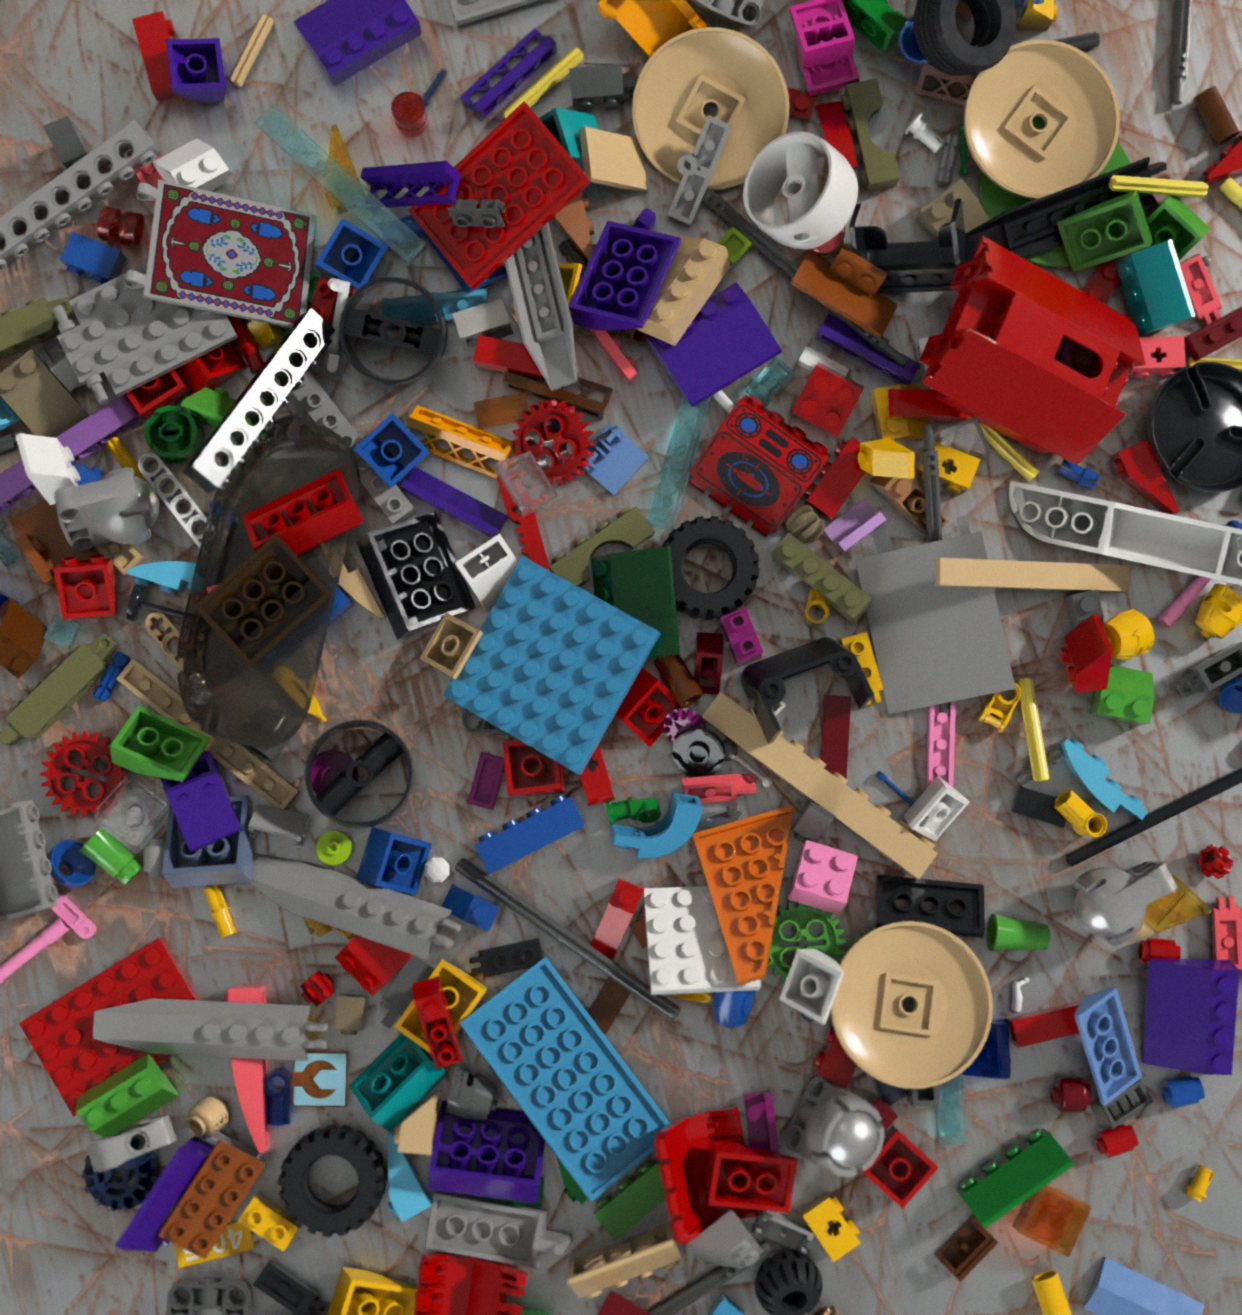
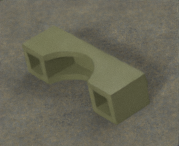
(877, 167)
(628, 530)
(813, 570)

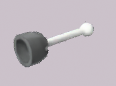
(731, 754)

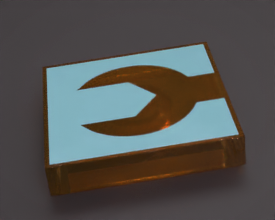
(321, 1080)

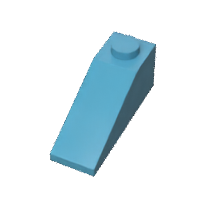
(406, 1187)

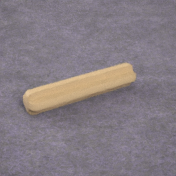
(250, 50)

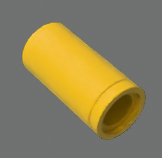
(1050, 1293)

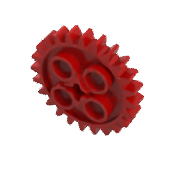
(570, 431)
(79, 796)

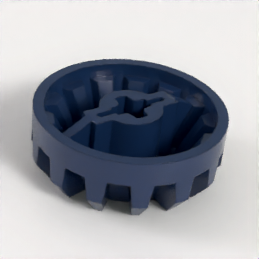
(147, 1173)

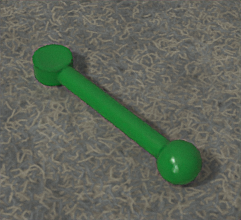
(963, 170)

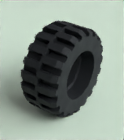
(743, 559)
(311, 1210)

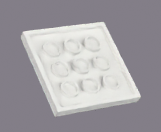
(687, 943)

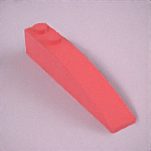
(251, 1074)

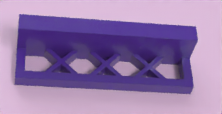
(512, 78)
(414, 178)
(846, 341)
(454, 503)

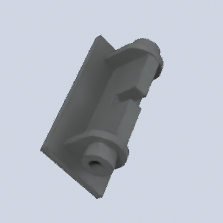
(466, 214)

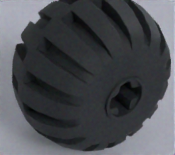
(788, 1284)

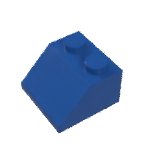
(350, 255)
(392, 450)
(393, 861)

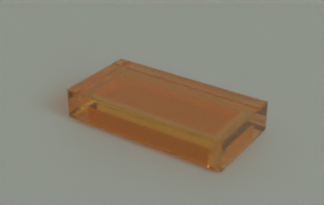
(500, 410)

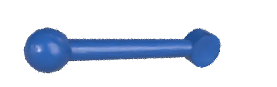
(881, 776)

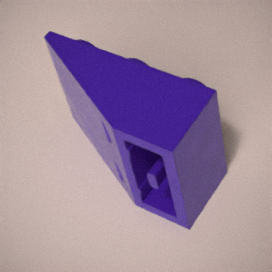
(202, 804)

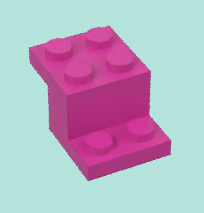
(824, 45)

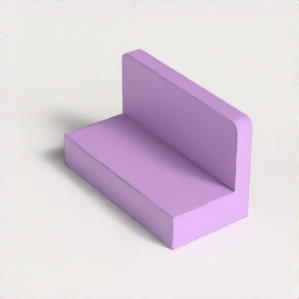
(853, 526)

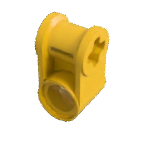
(999, 708)

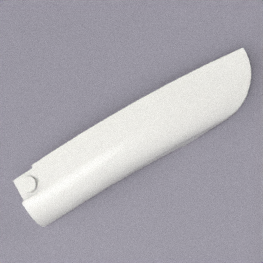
(1129, 532)

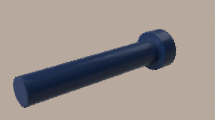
(434, 86)

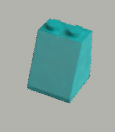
(565, 127)

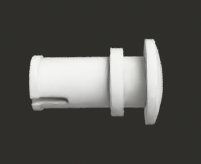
(924, 133)

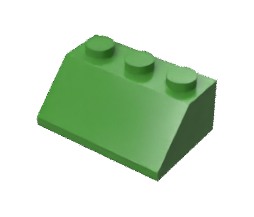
(125, 1097)

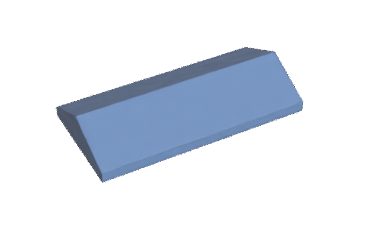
(1107, 1043)
(1127, 1292)

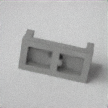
(484, 319)
(280, 823)
(783, 1231)

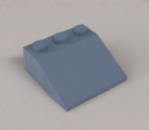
(214, 864)

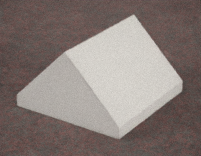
(935, 809)

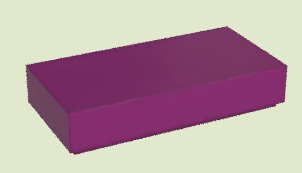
(487, 781)

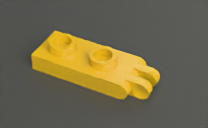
(861, 648)

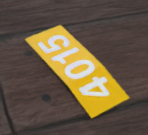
(233, 1240)

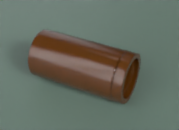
(1217, 115)
(679, 679)

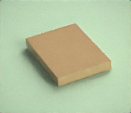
(613, 159)

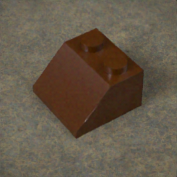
(19, 638)

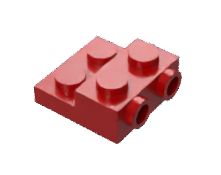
(86, 587)

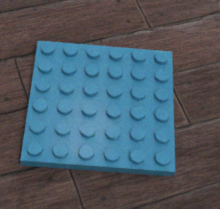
(552, 665)

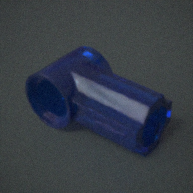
(278, 1099)

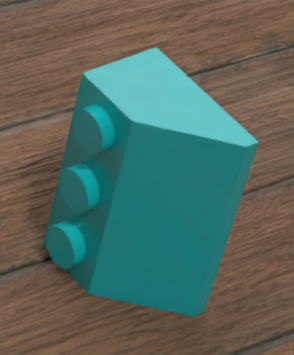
(1155, 288)
(396, 1082)

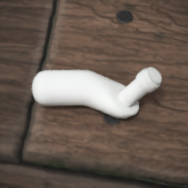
(1017, 998)

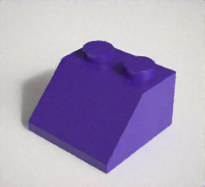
(197, 69)

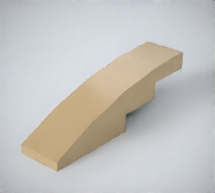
(358, 588)

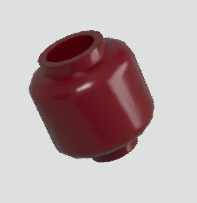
(1071, 1094)

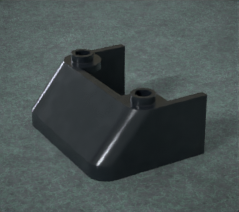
(912, 265)
(765, 678)

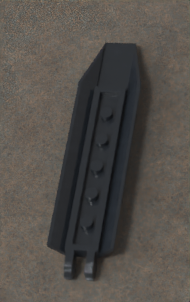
(1034, 224)

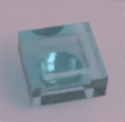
(62, 631)

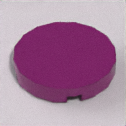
(322, 768)

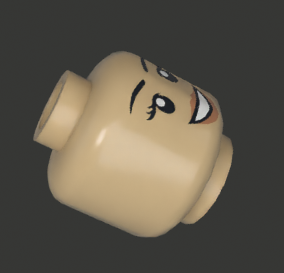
(207, 1117)

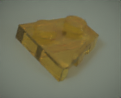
(1175, 908)

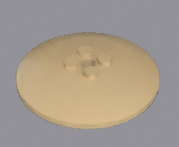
(704, 69)
(1070, 97)
(949, 1011)

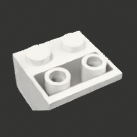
(488, 570)

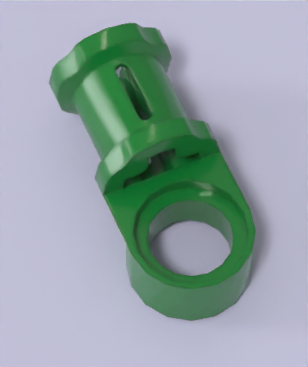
(634, 810)

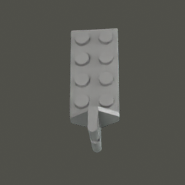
(492, 1230)

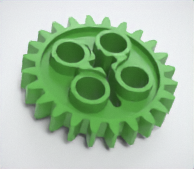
(801, 918)

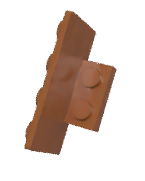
(847, 288)
(44, 540)
(211, 1199)

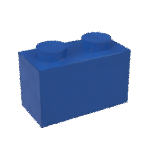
(92, 259)

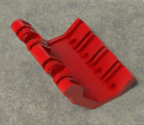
(467, 1286)

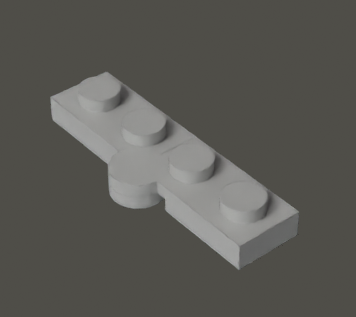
(698, 169)

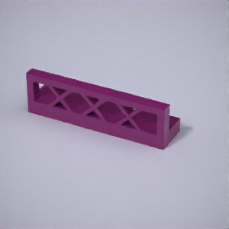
(761, 1120)

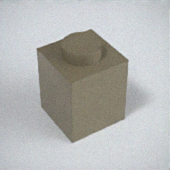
(350, 1013)

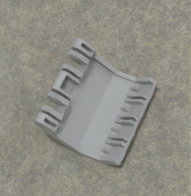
(24, 868)

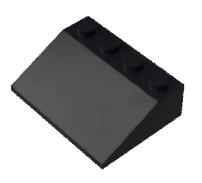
(415, 574)

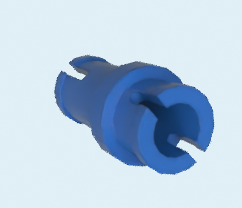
(1079, 474)

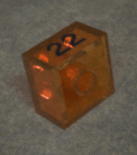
(1053, 1218)

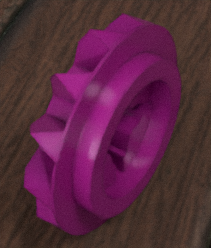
(681, 717)

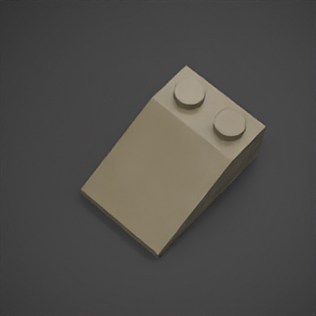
(940, 210)
(39, 396)

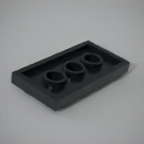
(941, 893)

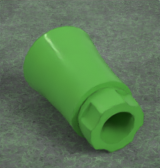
(111, 856)
(1016, 934)

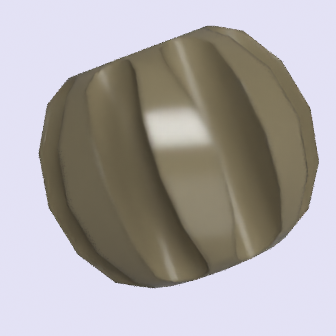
(805, 524)

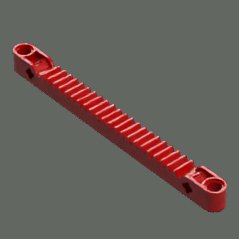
(596, 783)

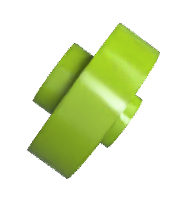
(334, 847)

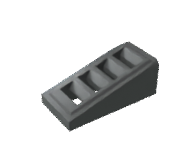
(1108, 1115)

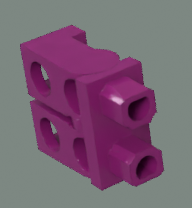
(742, 637)

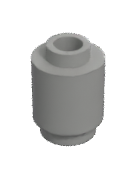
(153, 857)

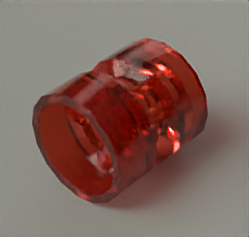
(409, 114)
(117, 226)

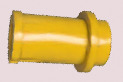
(1200, 1183)

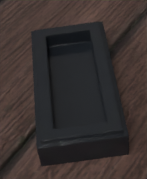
(1037, 806)

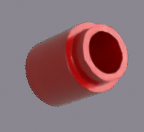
(1158, 949)
(1116, 1141)

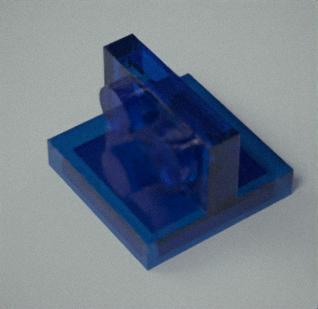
(995, 1055)

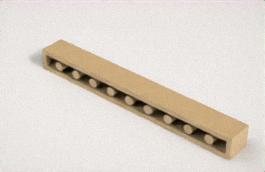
(821, 787)

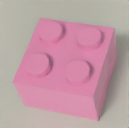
(822, 877)

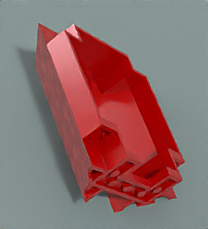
(1002, 349)

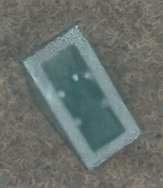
(771, 381)

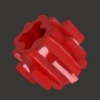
(1215, 861)
(317, 988)

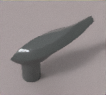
(720, 819)

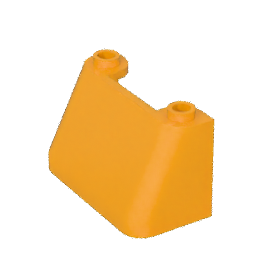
(653, 21)

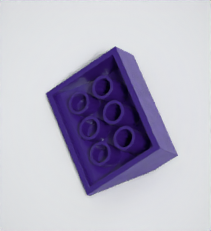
(356, 33)
(622, 278)
(717, 347)
(1191, 1015)
(487, 1156)
(144, 1228)

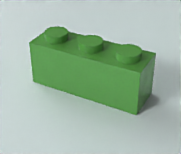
(632, 1200)

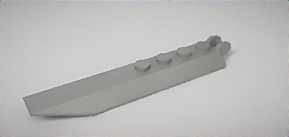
(543, 309)
(353, 904)
(210, 1028)

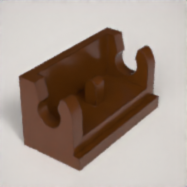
(966, 1248)

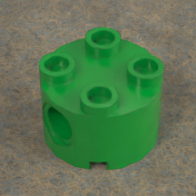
(173, 434)

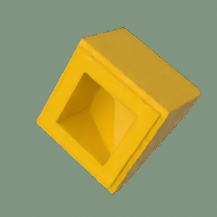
(265, 333)

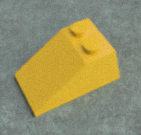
(371, 1294)

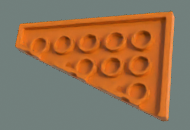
(744, 878)

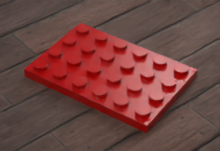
(512, 164)
(64, 1028)

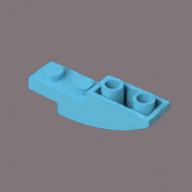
(167, 574)
(1091, 775)

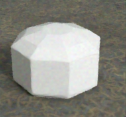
(437, 869)

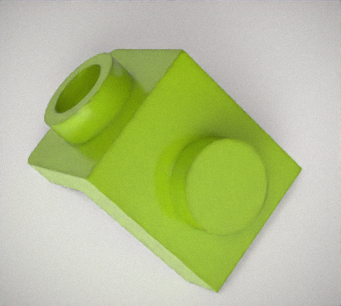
(736, 245)

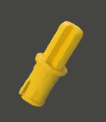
(219, 910)

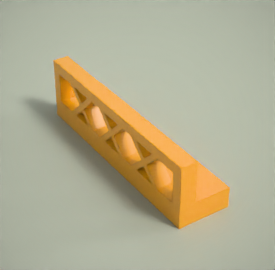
(459, 436)

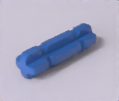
(109, 679)

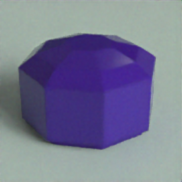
(645, 220)

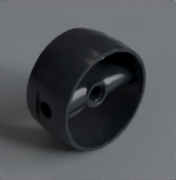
(375, 326)
(374, 760)

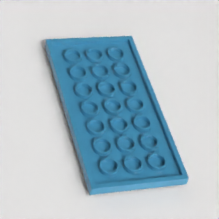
(566, 1078)

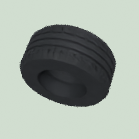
(948, 51)

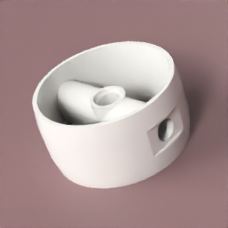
(794, 162)

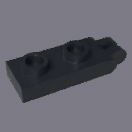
(508, 958)
(288, 1290)

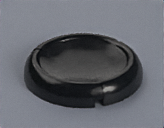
(1199, 427)

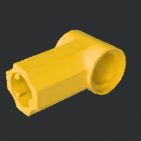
(816, 600)
(1080, 814)

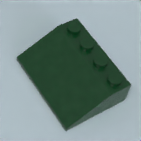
(643, 588)

